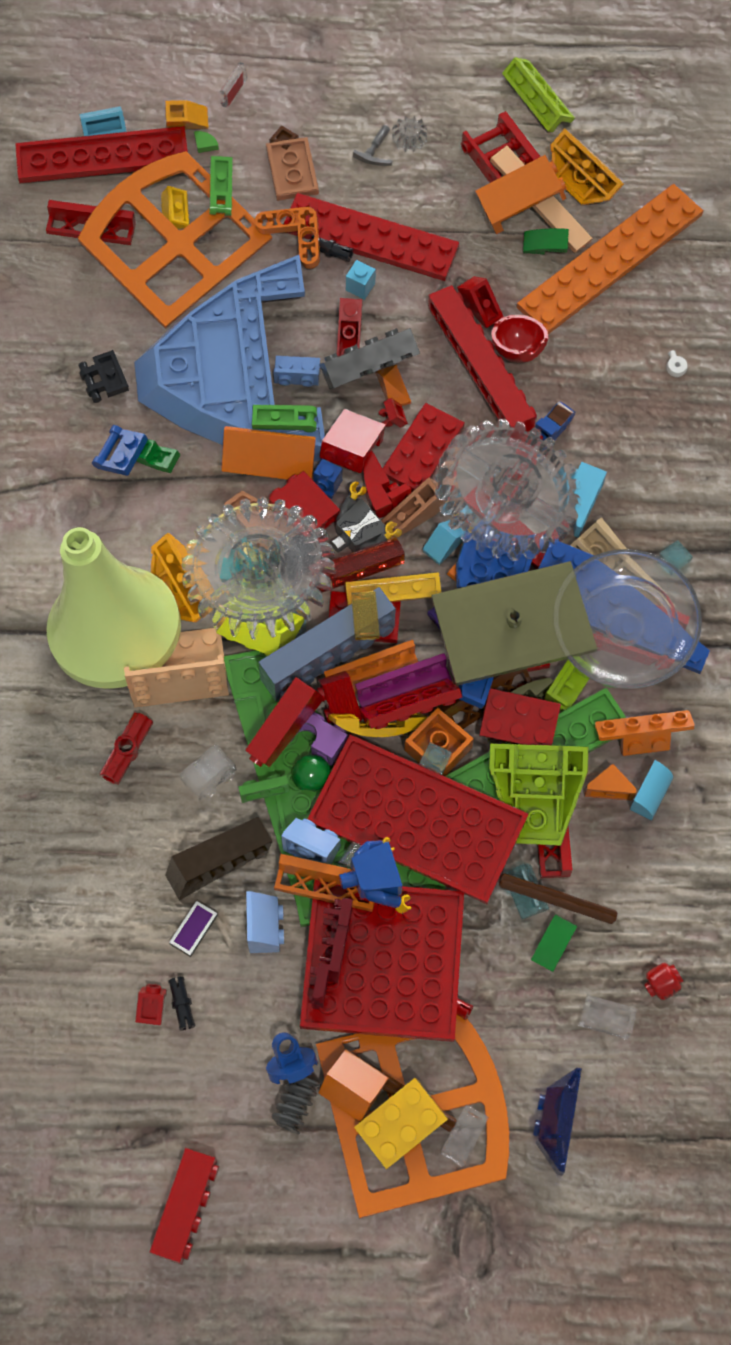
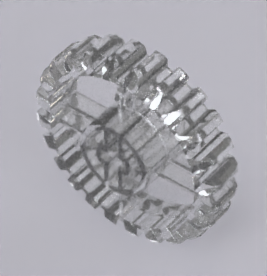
(481, 507)

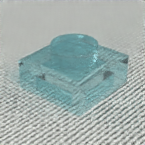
(676, 555)
(435, 758)

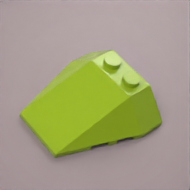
(541, 783)

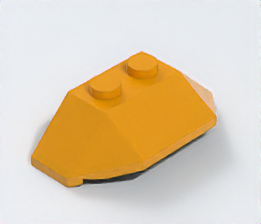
(582, 171)
(167, 566)

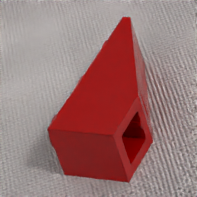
(349, 324)

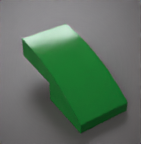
(543, 240)
(158, 456)
(554, 943)

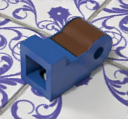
(555, 421)

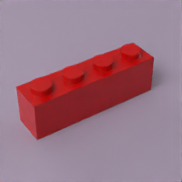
(183, 1206)

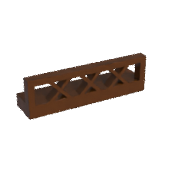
(460, 705)

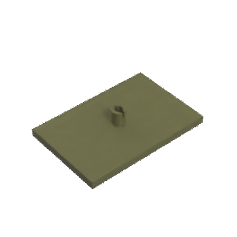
(488, 643)

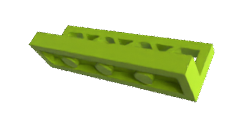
(537, 94)

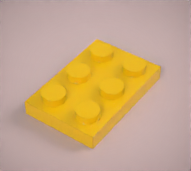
(401, 1123)

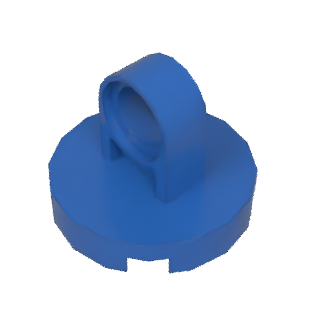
(290, 1064)

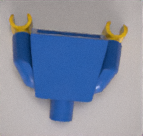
(376, 875)

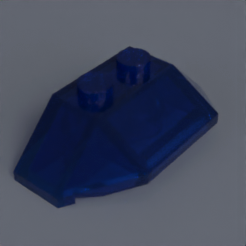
(556, 1119)

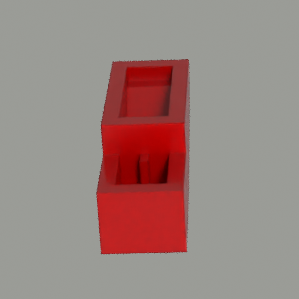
(376, 486)

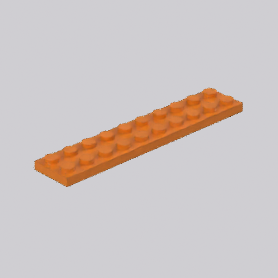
(610, 258)

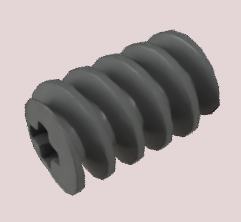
(294, 1104)

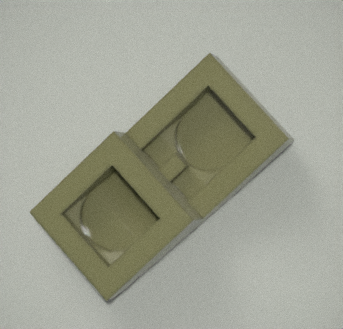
(535, 689)

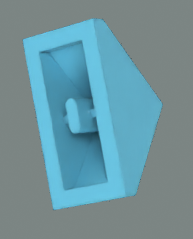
(442, 542)

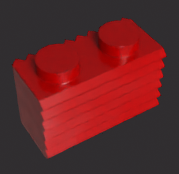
(338, 695)

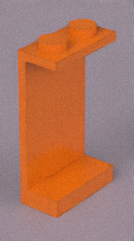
(520, 191)

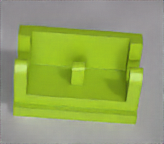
(566, 686)

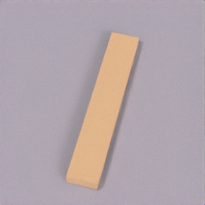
(549, 209)

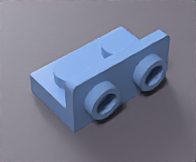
(297, 371)

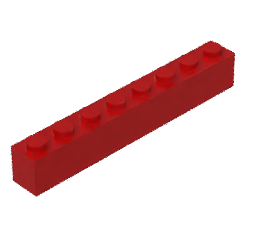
(479, 358)

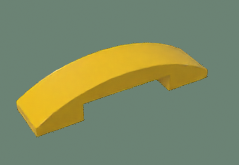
(351, 723)

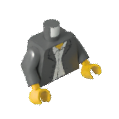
(359, 525)

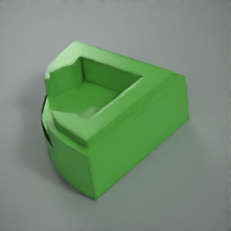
(205, 142)

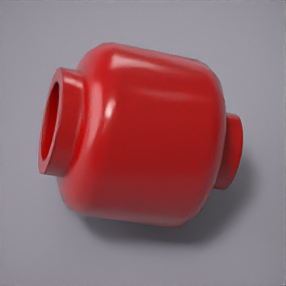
(663, 981)

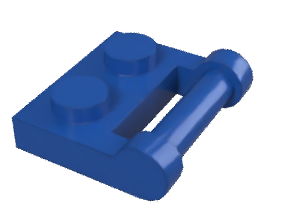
(125, 453)

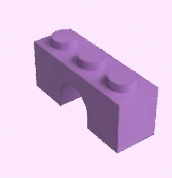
(328, 739)

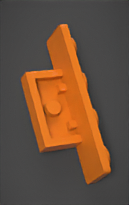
(645, 732)

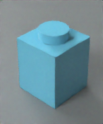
(360, 279)

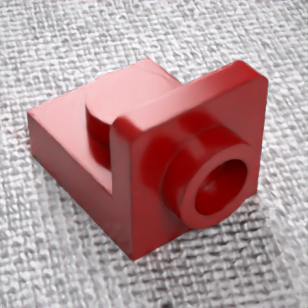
(150, 1004)

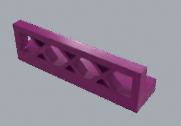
(402, 680)

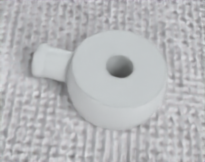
(676, 365)

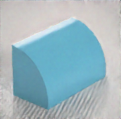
(103, 121)
(652, 790)

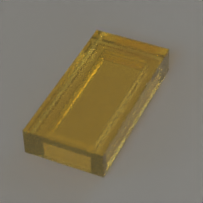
(365, 615)

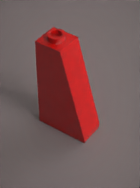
(284, 722)

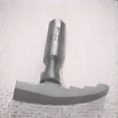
(368, 155)

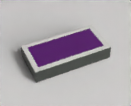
(193, 929)

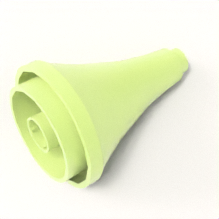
(109, 615)

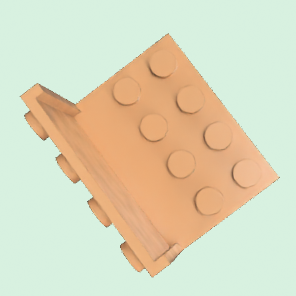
(190, 673)

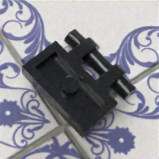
(110, 373)

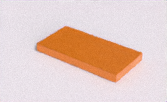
(267, 453)

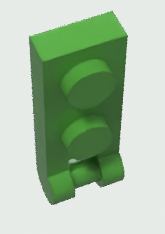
(220, 185)
(284, 417)

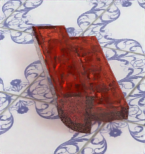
(366, 562)

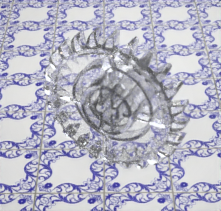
(258, 565)

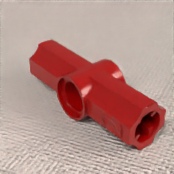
(120, 761)

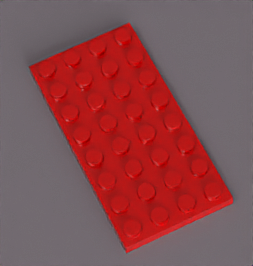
(430, 819)

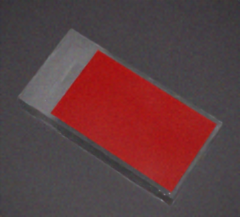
(233, 85)

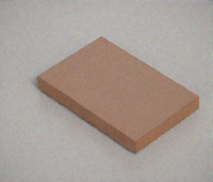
(292, 168)

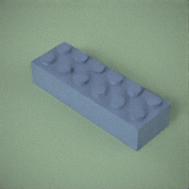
(321, 648)

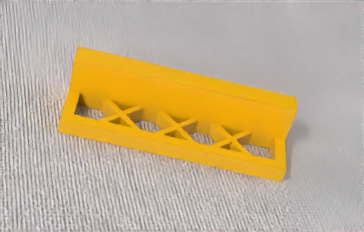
(399, 588)

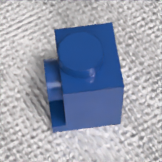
(328, 477)

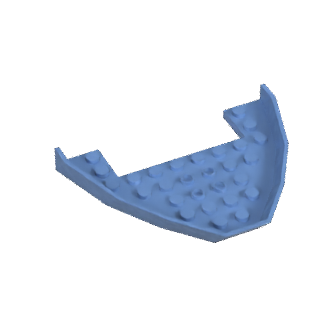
(217, 359)

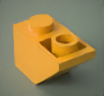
(186, 114)

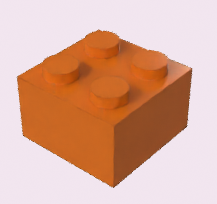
(442, 732)

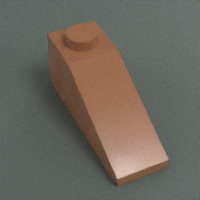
(416, 508)

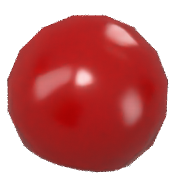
(519, 338)

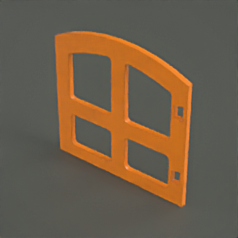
(178, 241)
(422, 1185)

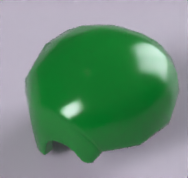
(310, 772)

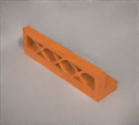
(378, 663)
(317, 871)

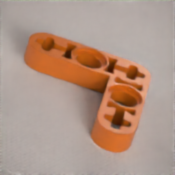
(297, 224)

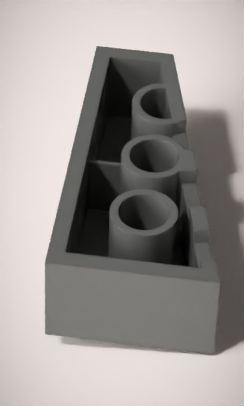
(369, 358)

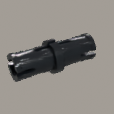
(331, 249)
(181, 1003)

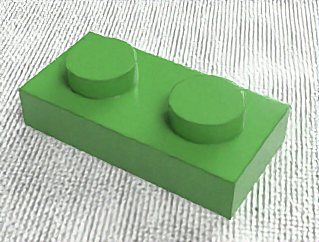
(256, 790)

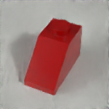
(481, 300)

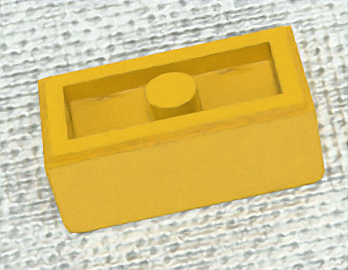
(175, 206)

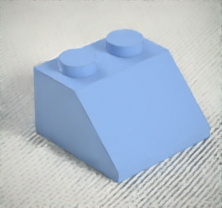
(310, 843)
(263, 923)

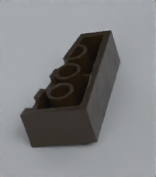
(217, 857)

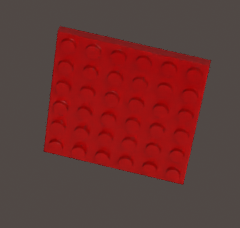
(395, 967)

